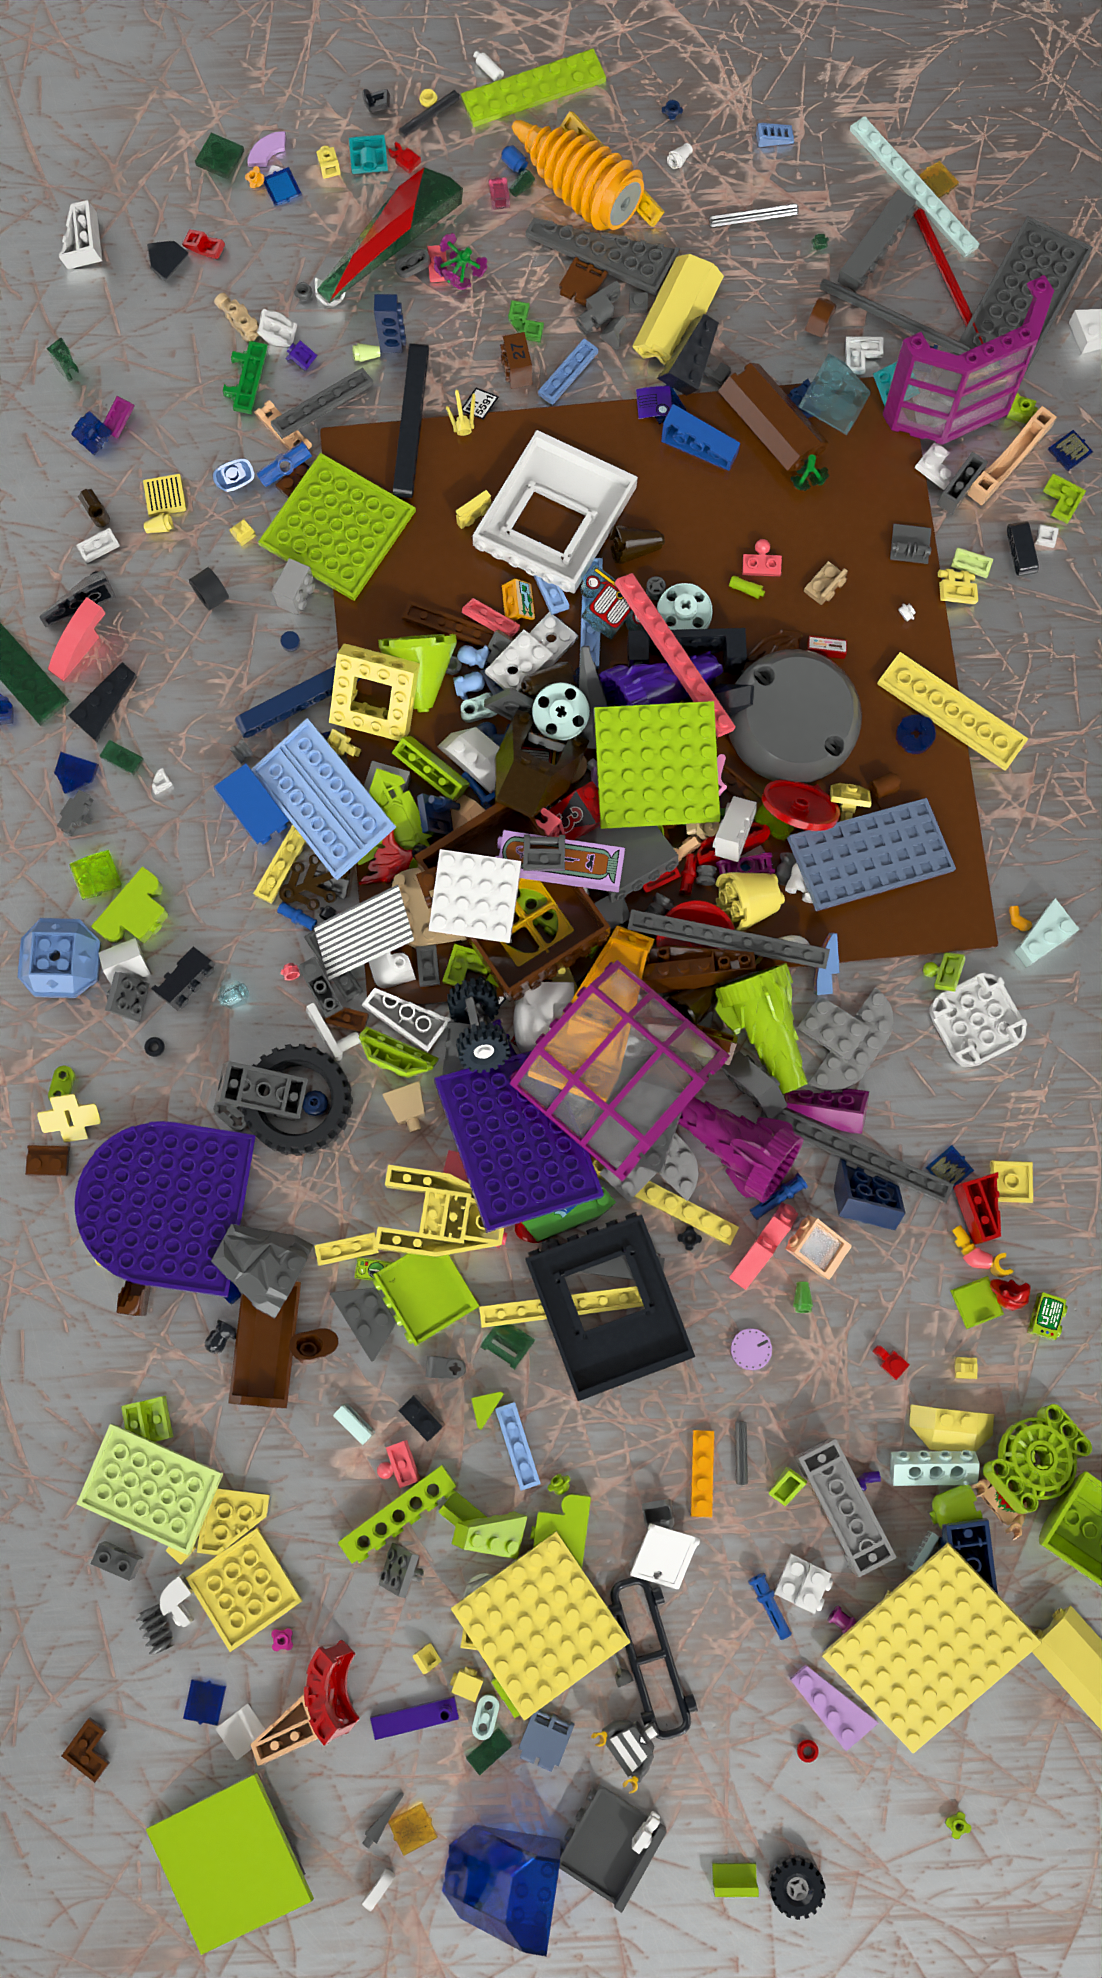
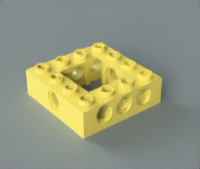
(378, 667)

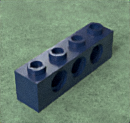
(389, 323)

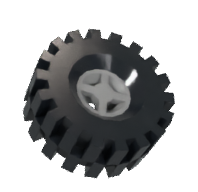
(806, 1893)

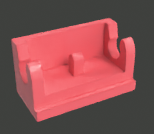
(553, 825)

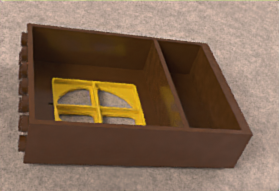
(579, 919)

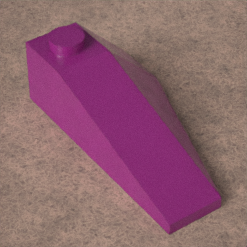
(837, 1109)

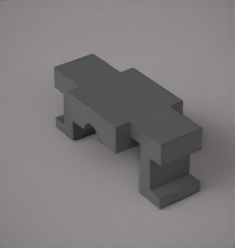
(75, 812)

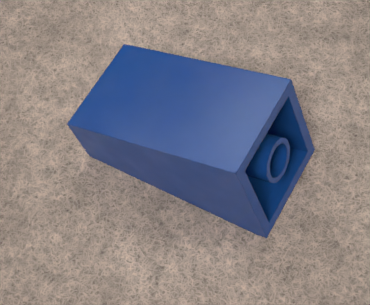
(251, 805)

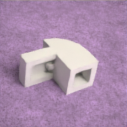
(172, 1599)

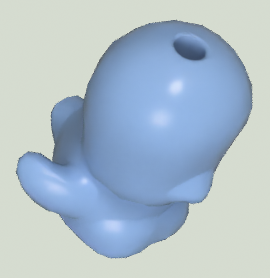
(473, 656)
(469, 683)

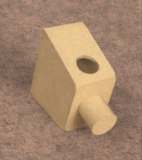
(407, 1105)

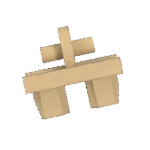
(703, 830)

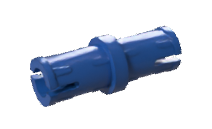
(297, 916)

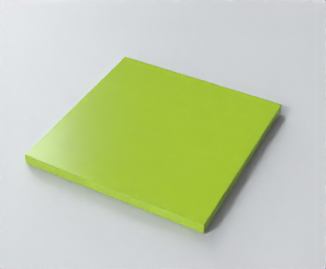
(229, 1864)

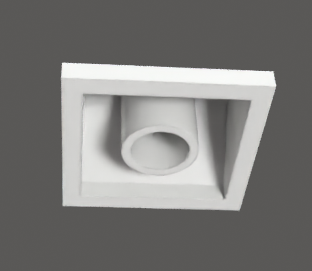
(124, 958)

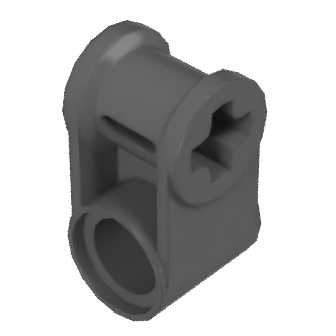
(441, 1367)

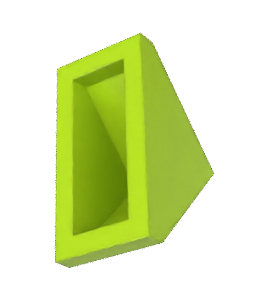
(484, 1406)
(787, 1486)

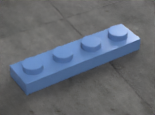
(568, 371)

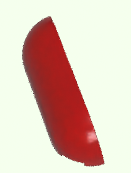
(757, 835)

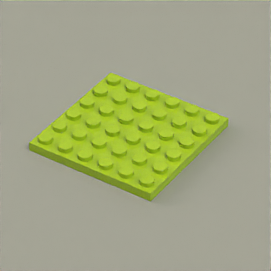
(337, 526)
(657, 764)

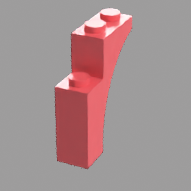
(764, 1245)

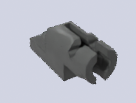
(599, 308)

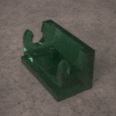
(61, 358)

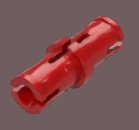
(688, 874)

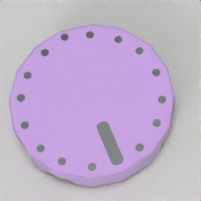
(751, 1349)

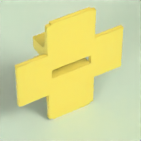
(59, 1117)

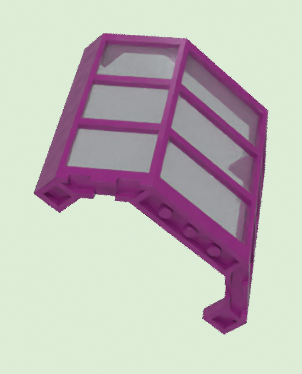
(952, 394)
(617, 1068)

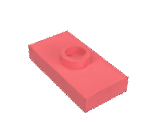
(435, 251)

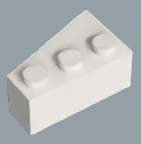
(82, 236)
(734, 828)

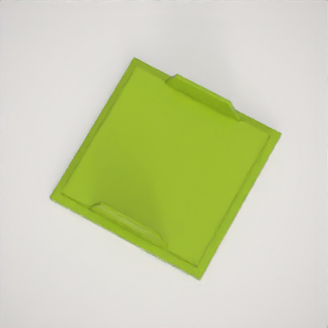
(976, 1302)

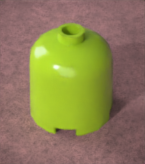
(954, 1506)

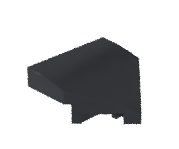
(165, 257)

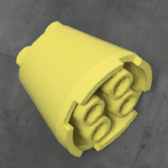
(748, 897)

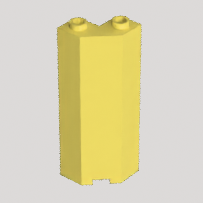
(681, 299)
(1074, 1658)

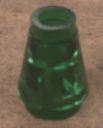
(522, 182)

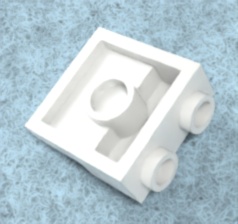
(803, 1584)

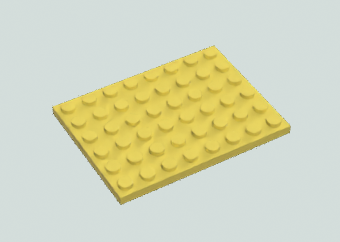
(931, 1648)

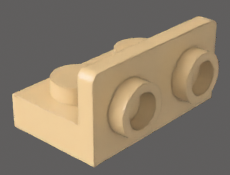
(825, 582)

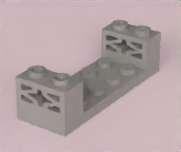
(845, 1507)

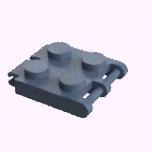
(545, 1740)

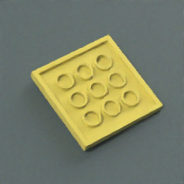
(244, 1589)

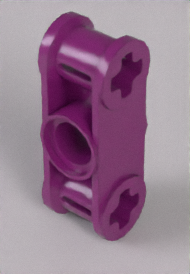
(755, 862)

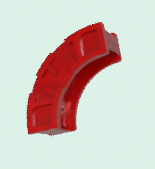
(328, 1694)

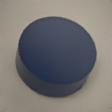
(290, 641)

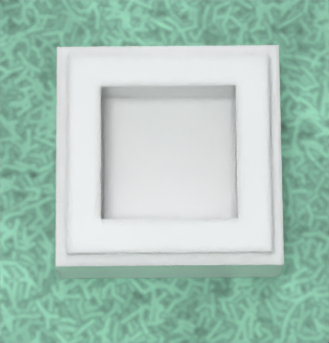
(1046, 536)

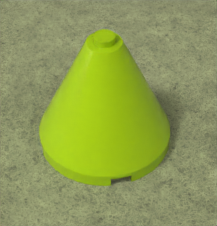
(434, 656)

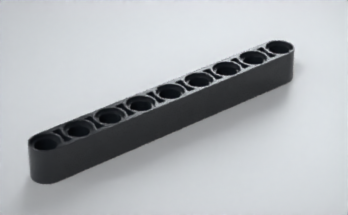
(411, 420)

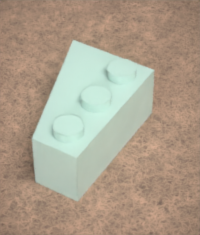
(1047, 933)

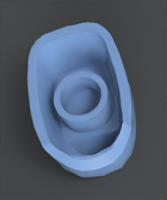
(233, 474)

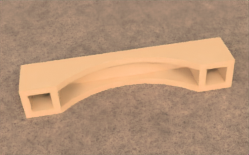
(1027, 439)

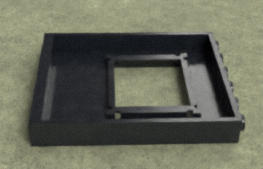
(626, 1346)

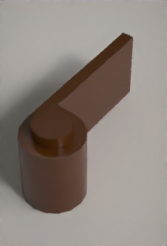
(886, 790)

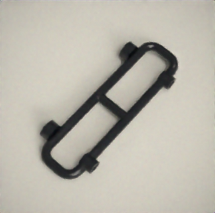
(686, 1703)

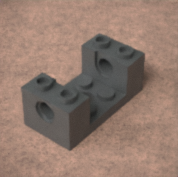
(240, 1087)

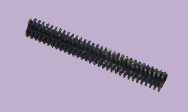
(429, 113)

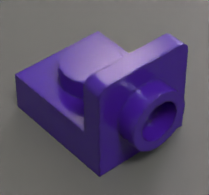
(301, 355)

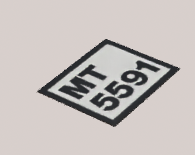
(483, 403)

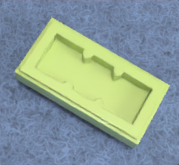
(971, 562)

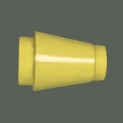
(158, 524)

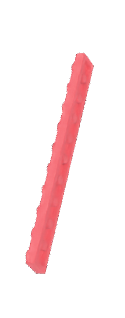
(671, 649)

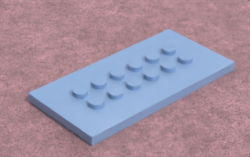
(323, 799)

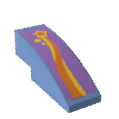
(823, 977)

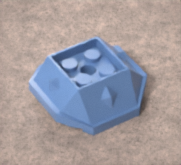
(76, 967)

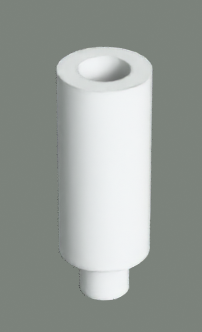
(488, 66)

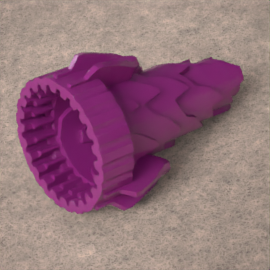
(755, 1153)

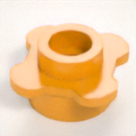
(255, 177)

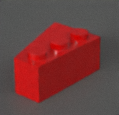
(980, 1207)

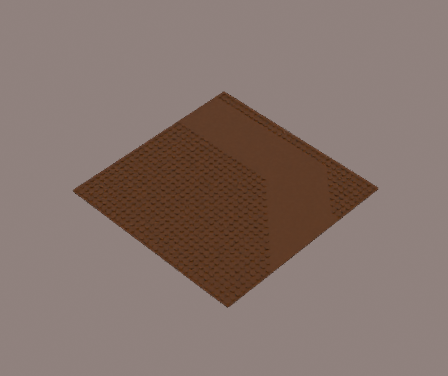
(707, 527)

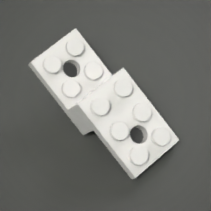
(531, 652)

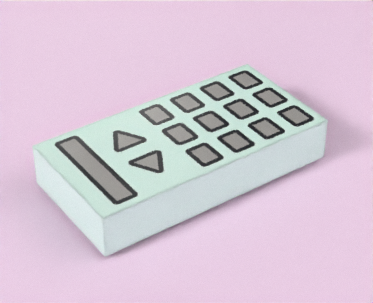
(923, 1551)

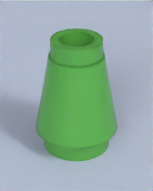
(803, 1300)

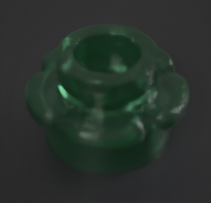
(820, 242)

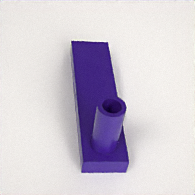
(414, 1718)

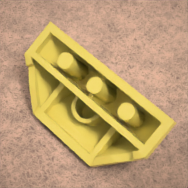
(951, 1428)

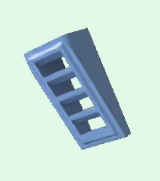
(768, 140)

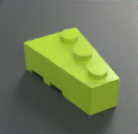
(493, 1535)

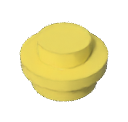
(428, 98)

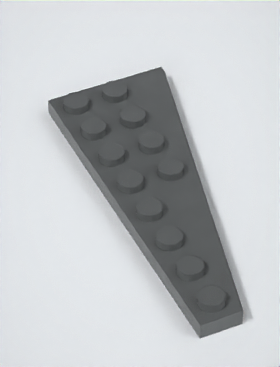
(628, 260)

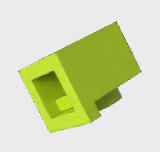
(1022, 409)

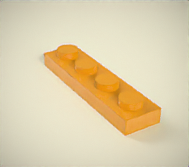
(702, 1473)

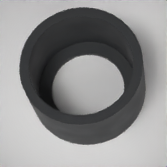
(208, 588)

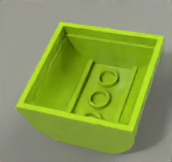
(1075, 1527)

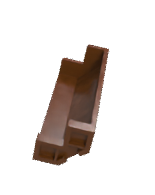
(773, 416)
(262, 1354)

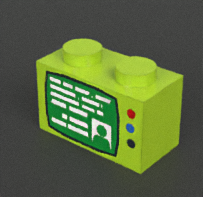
(1047, 1316)

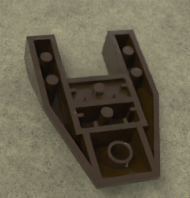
(528, 781)

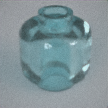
(233, 995)

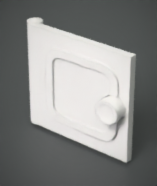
(664, 1556)

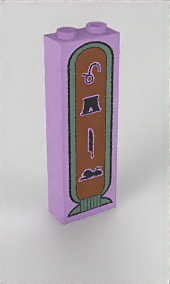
(585, 863)

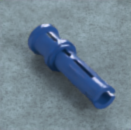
(785, 1192)
(766, 1597)

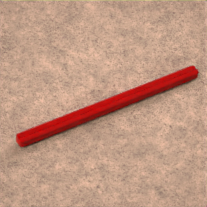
(944, 268)

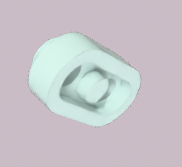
(485, 1716)

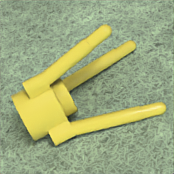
(463, 424)

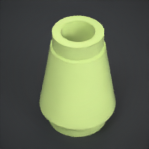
(365, 352)

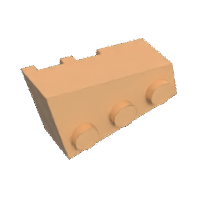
(285, 1734)

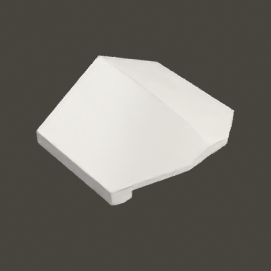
(276, 328)

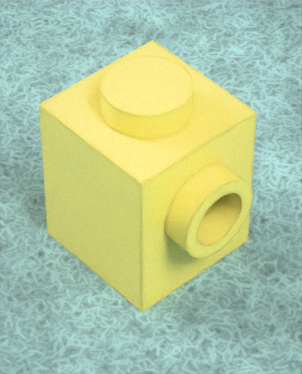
(466, 1683)

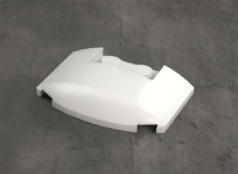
(538, 1010)

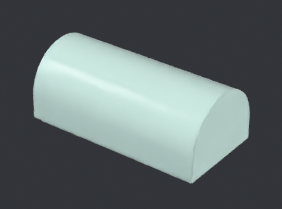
(354, 1423)

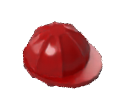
(1010, 1294)

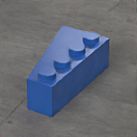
(699, 438)

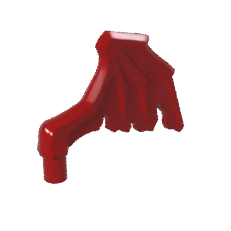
(389, 861)

